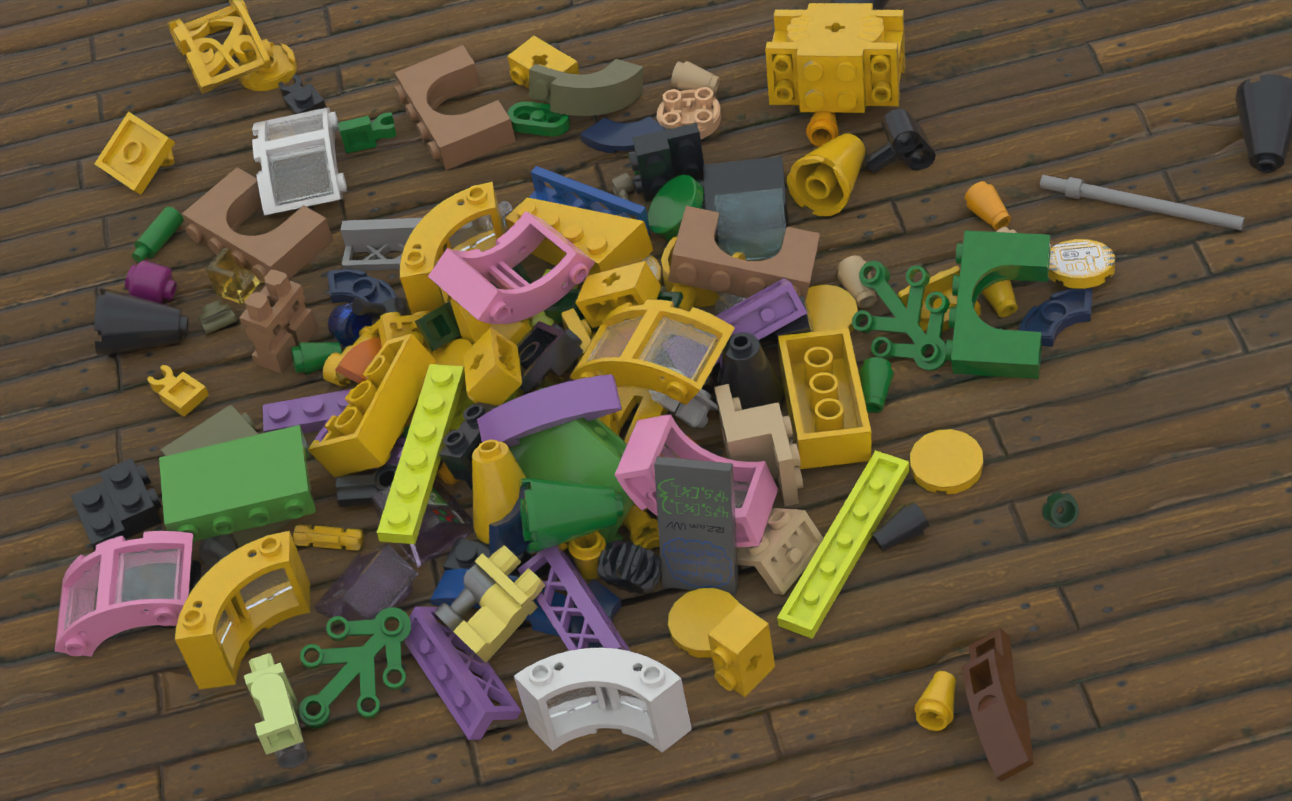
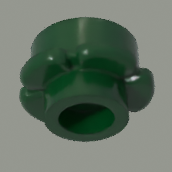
(1069, 510)

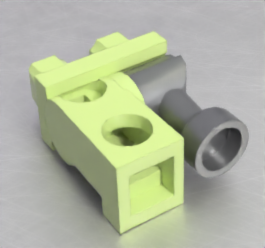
(278, 709)

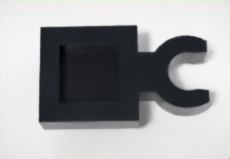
(301, 98)

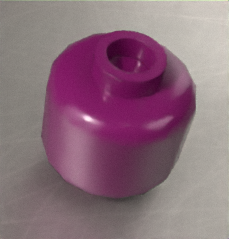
(151, 282)

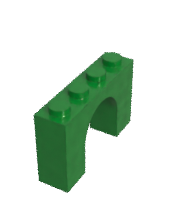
(985, 261)

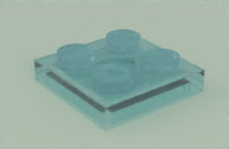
(751, 222)

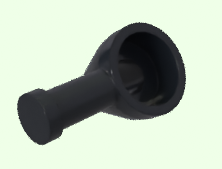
(363, 307)

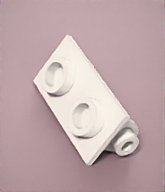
(693, 413)

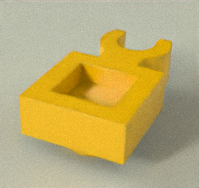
(178, 392)

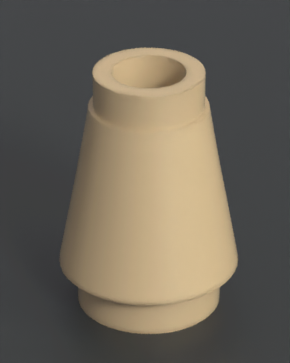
(690, 76)
(849, 277)

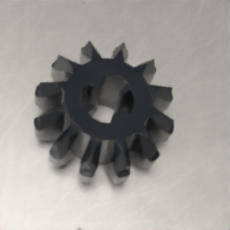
(629, 567)

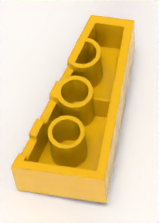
(602, 236)
(375, 409)

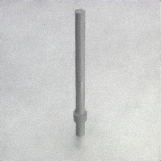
(1077, 188)

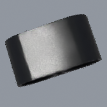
(905, 142)

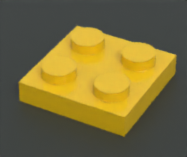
(134, 153)

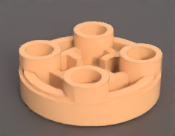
(690, 107)

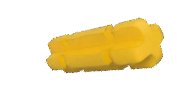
(328, 537)

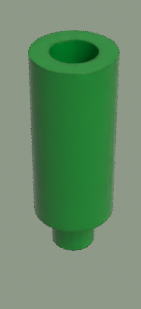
(157, 234)

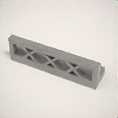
(376, 238)

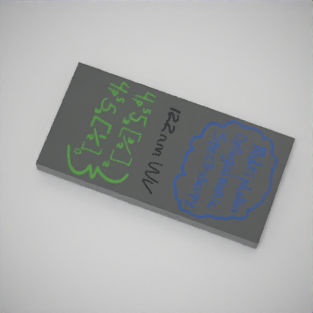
(696, 524)

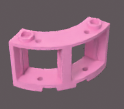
(468, 273)

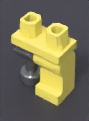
(502, 603)

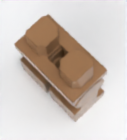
(277, 321)

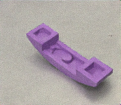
(549, 408)

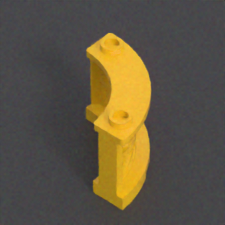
(204, 66)

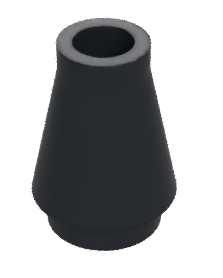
(903, 525)

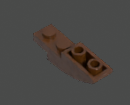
(995, 706)

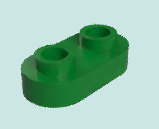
(537, 119)

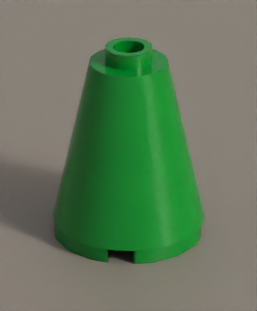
(565, 511)

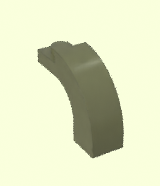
(587, 93)

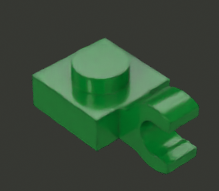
(362, 133)

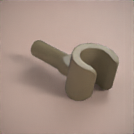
(622, 186)

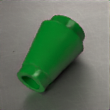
(312, 356)
(875, 382)

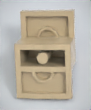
(761, 436)

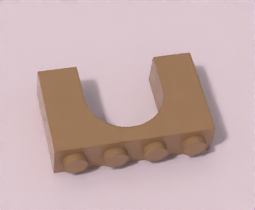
(451, 137)
(232, 201)
(704, 265)

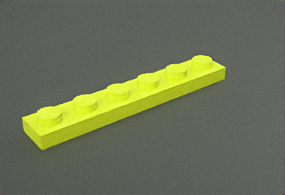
(420, 454)
(843, 544)

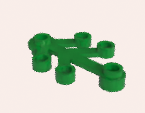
(905, 319)
(357, 661)

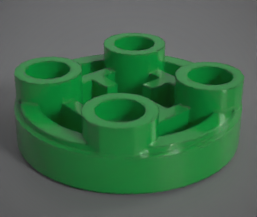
(670, 203)

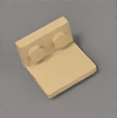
(784, 549)

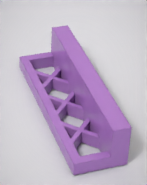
(765, 311)
(578, 594)
(451, 675)

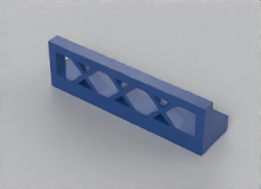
(589, 196)

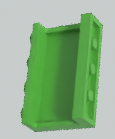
(576, 454)
(237, 484)

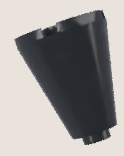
(1266, 120)
(135, 323)
(749, 373)

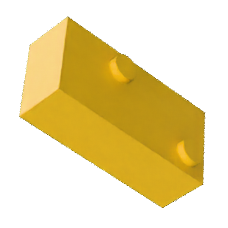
(824, 398)

